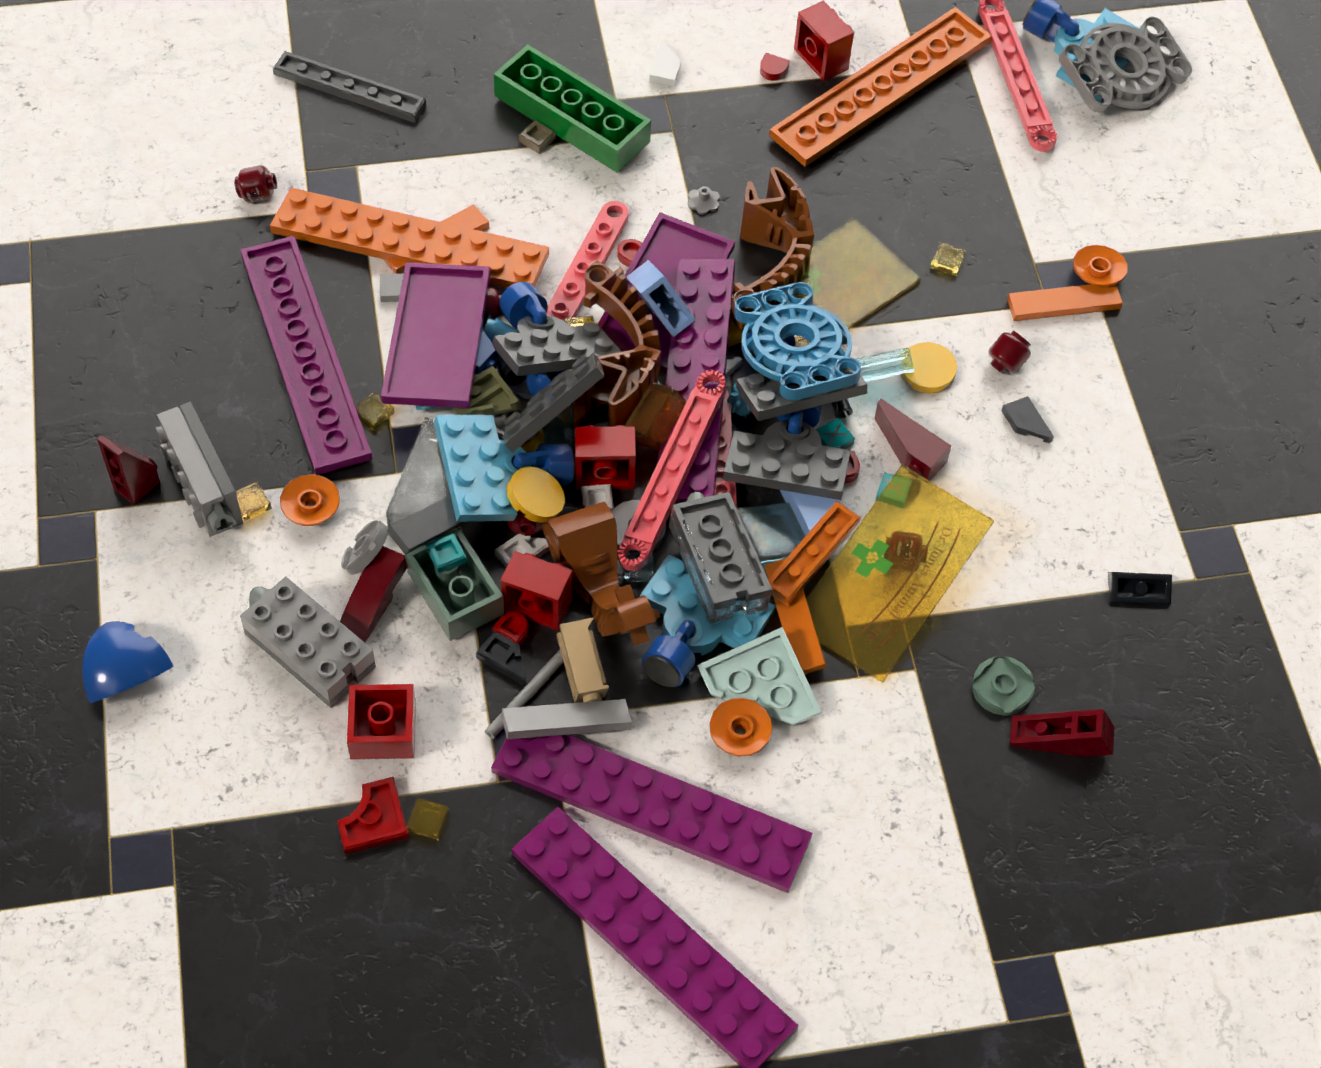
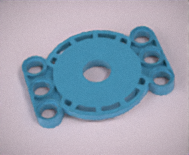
(793, 364)

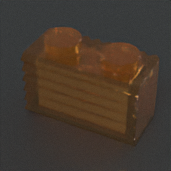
(656, 415)

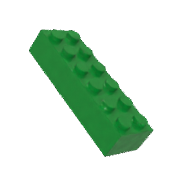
(572, 108)

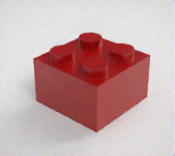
(823, 40)
(605, 456)
(537, 589)
(381, 721)

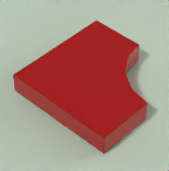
(375, 820)

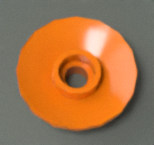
(1100, 265)
(306, 491)
(744, 715)

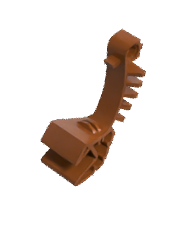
(777, 223)
(625, 372)
(588, 547)

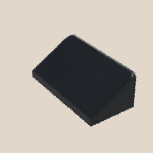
(1140, 587)

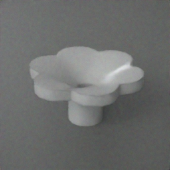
(703, 200)

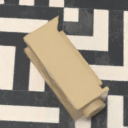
(582, 661)

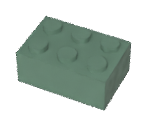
(460, 596)

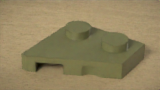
(490, 396)

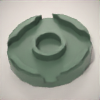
(1003, 685)

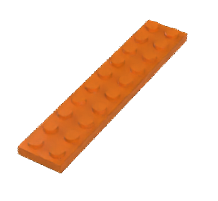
(879, 86)
(405, 237)

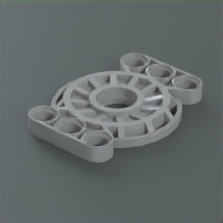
(1111, 82)

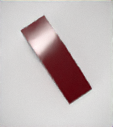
(373, 592)

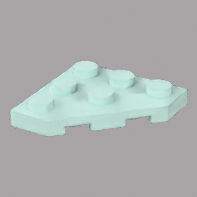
(765, 673)

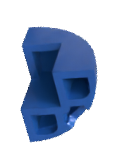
(120, 660)

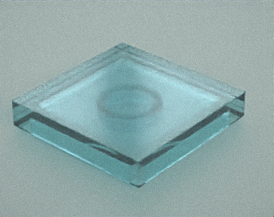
(772, 530)

